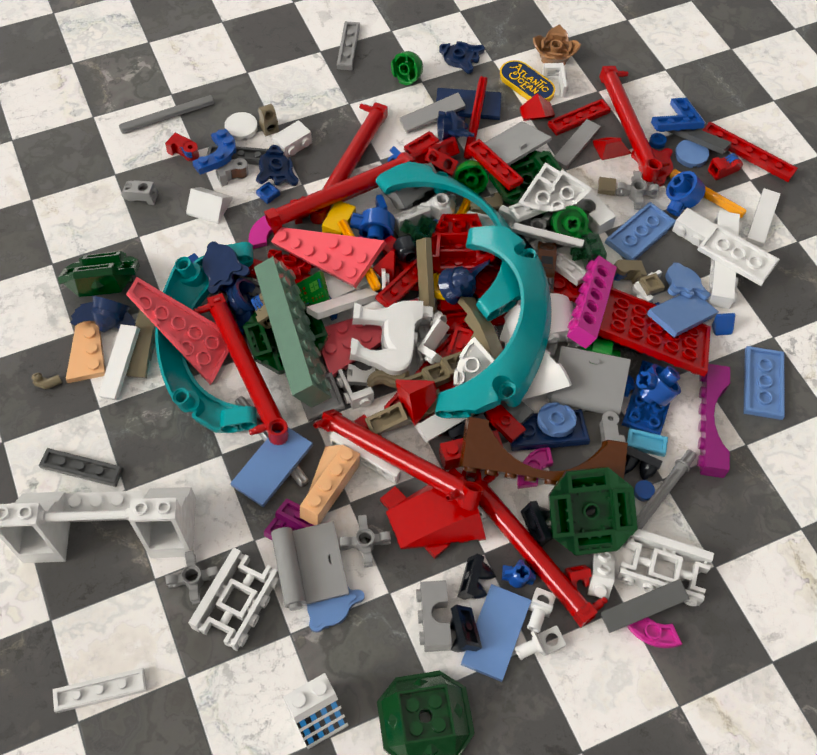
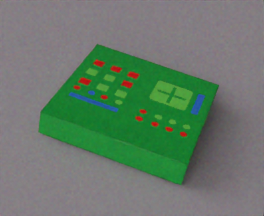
(314, 289)

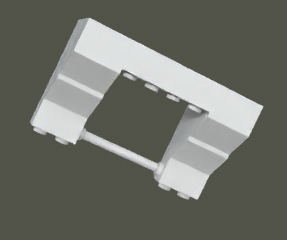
(39, 523)

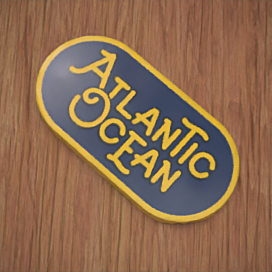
(526, 80)

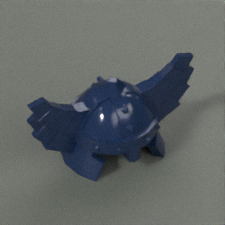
(451, 125)
(459, 282)
(240, 301)
(104, 312)

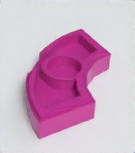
(259, 233)
(538, 459)
(655, 633)

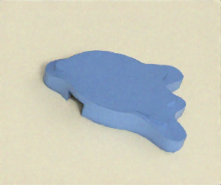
(685, 282)
(333, 610)

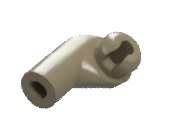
(45, 383)

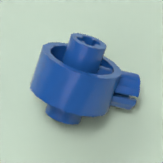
(684, 191)
(374, 223)
(659, 384)

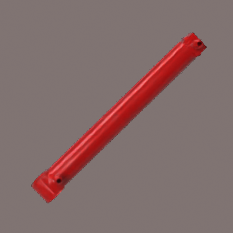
(354, 152)
(649, 164)
(330, 195)
(248, 370)
(465, 492)
(534, 555)

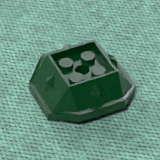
(527, 168)
(99, 273)
(264, 345)
(613, 515)
(430, 693)

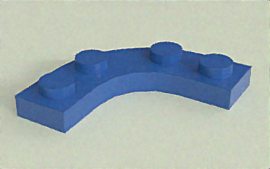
(226, 148)

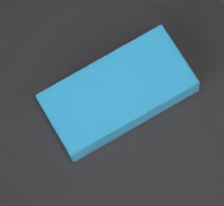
(647, 442)

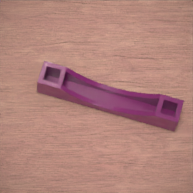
(714, 456)

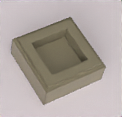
(606, 186)
(651, 284)

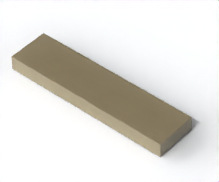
(425, 272)

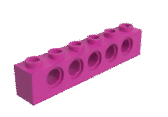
(591, 302)

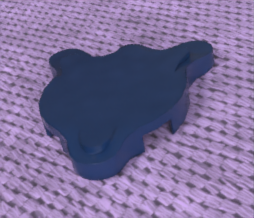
(461, 55)
(276, 167)
(221, 265)

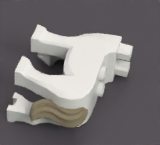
(398, 341)

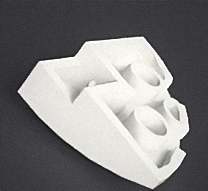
(553, 190)
(472, 362)
(549, 378)

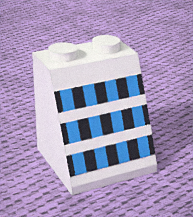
(316, 710)

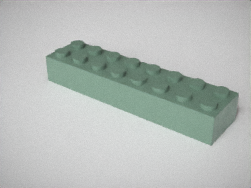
(293, 333)

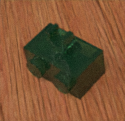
(423, 228)
(590, 250)

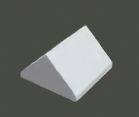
(207, 204)
(412, 214)

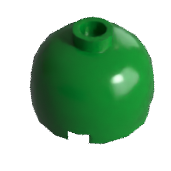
(407, 67)
(472, 175)

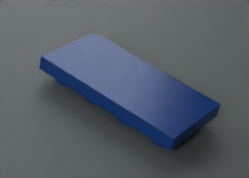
(643, 415)

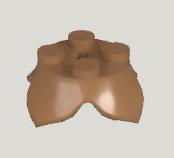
(556, 46)

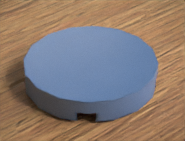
(691, 154)
(556, 419)

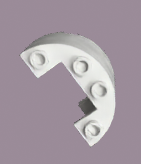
(560, 317)

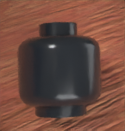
(405, 249)

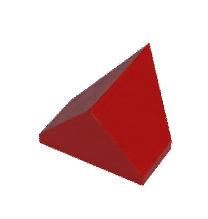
(536, 108)
(610, 147)
(388, 262)
(416, 397)

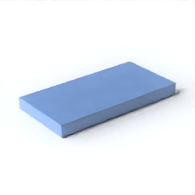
(640, 232)
(682, 314)
(764, 383)
(271, 467)
(498, 632)

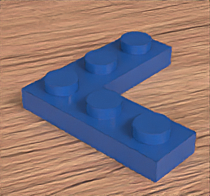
(686, 117)

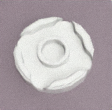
(241, 125)

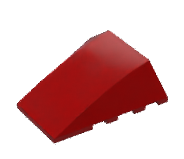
(450, 243)
(431, 519)

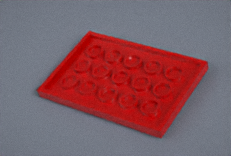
(630, 326)

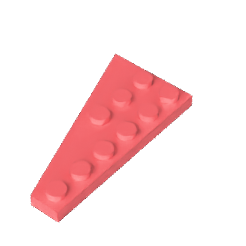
(338, 255)
(187, 330)
(337, 348)

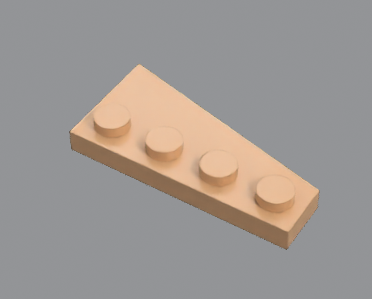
(86, 353)

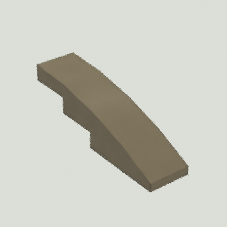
(483, 329)
(143, 349)
(440, 372)
(394, 418)

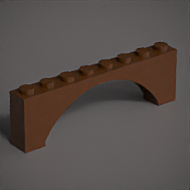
(485, 453)

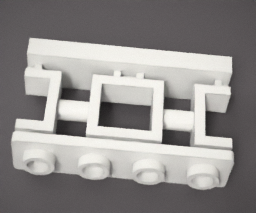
(669, 551)
(221, 590)

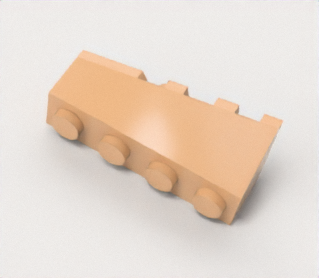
(331, 477)

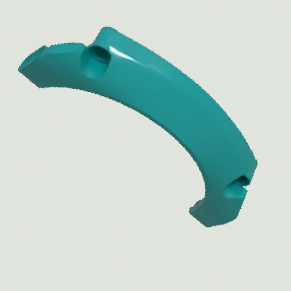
(190, 287)
(505, 289)
(521, 358)

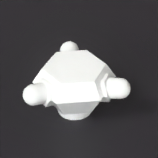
(441, 205)

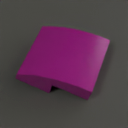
(286, 516)

